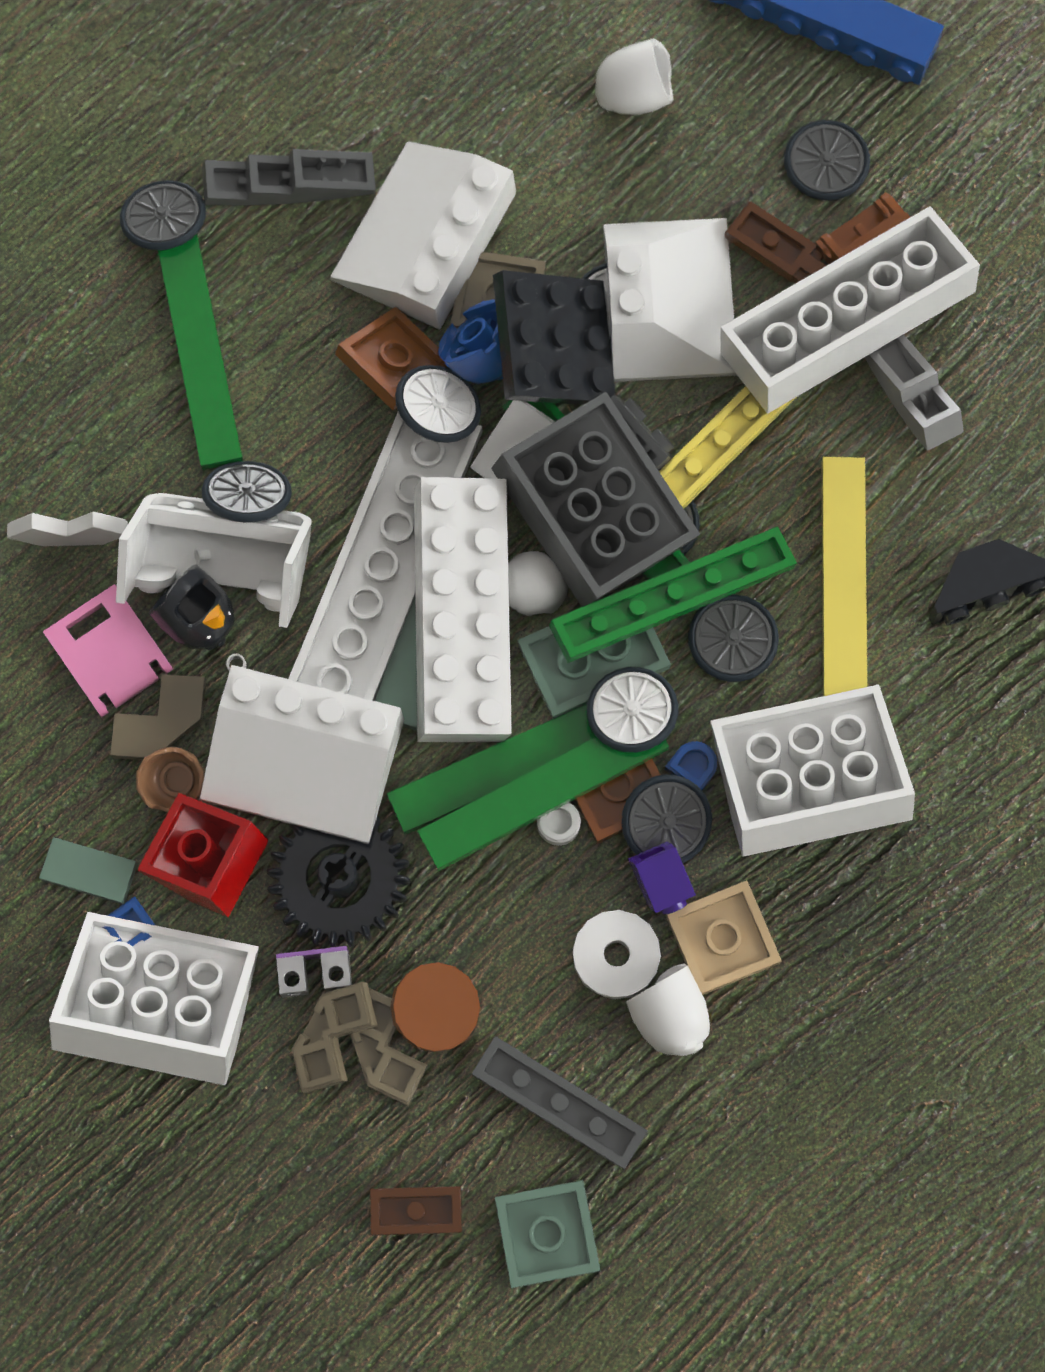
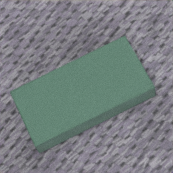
(88, 871)

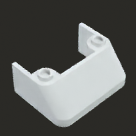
(243, 555)

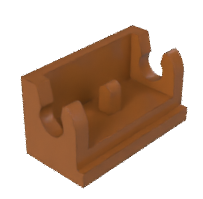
(862, 228)

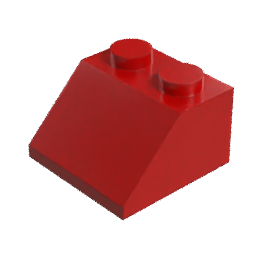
(204, 854)

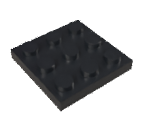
(553, 338)

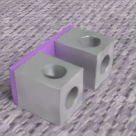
(295, 965)

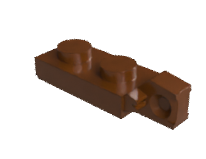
(774, 244)

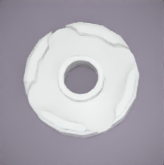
(620, 928)

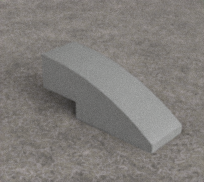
(916, 392)

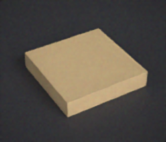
(723, 937)

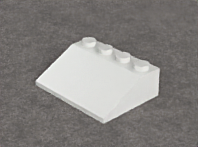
(426, 230)
(301, 754)
(812, 770)
(154, 1005)

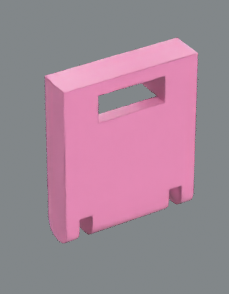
(110, 656)

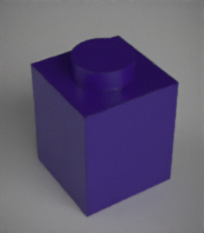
(662, 878)

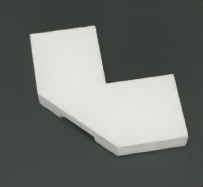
(48, 531)

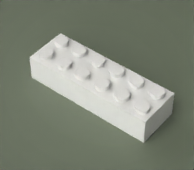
(849, 309)
(462, 610)

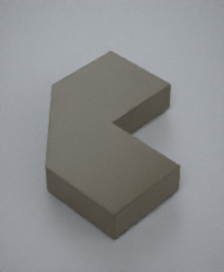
(178, 713)
(318, 1049)
(384, 1067)

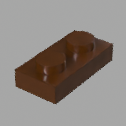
(416, 1210)

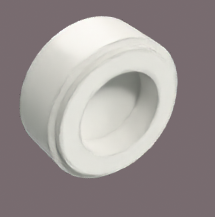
(560, 825)

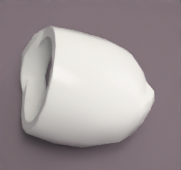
(635, 79)
(672, 1013)

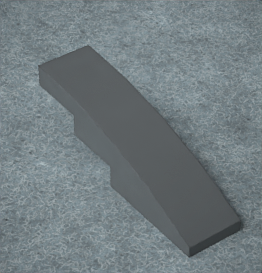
(289, 179)

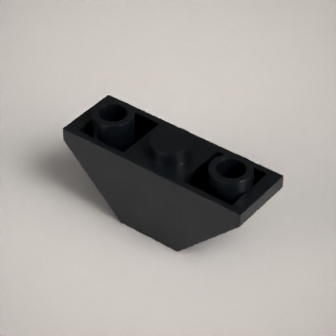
(987, 579)

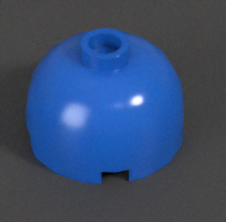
(474, 346)

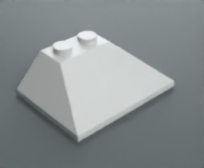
(668, 298)

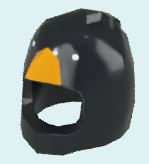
(195, 611)

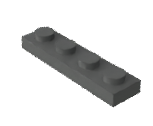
(559, 1103)

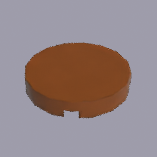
(435, 1007)

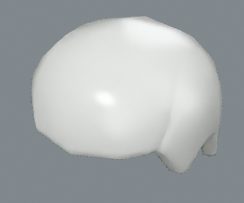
(535, 584)

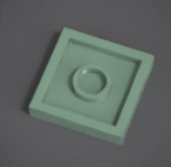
(547, 1234)

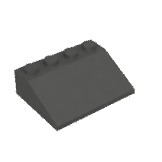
(594, 500)

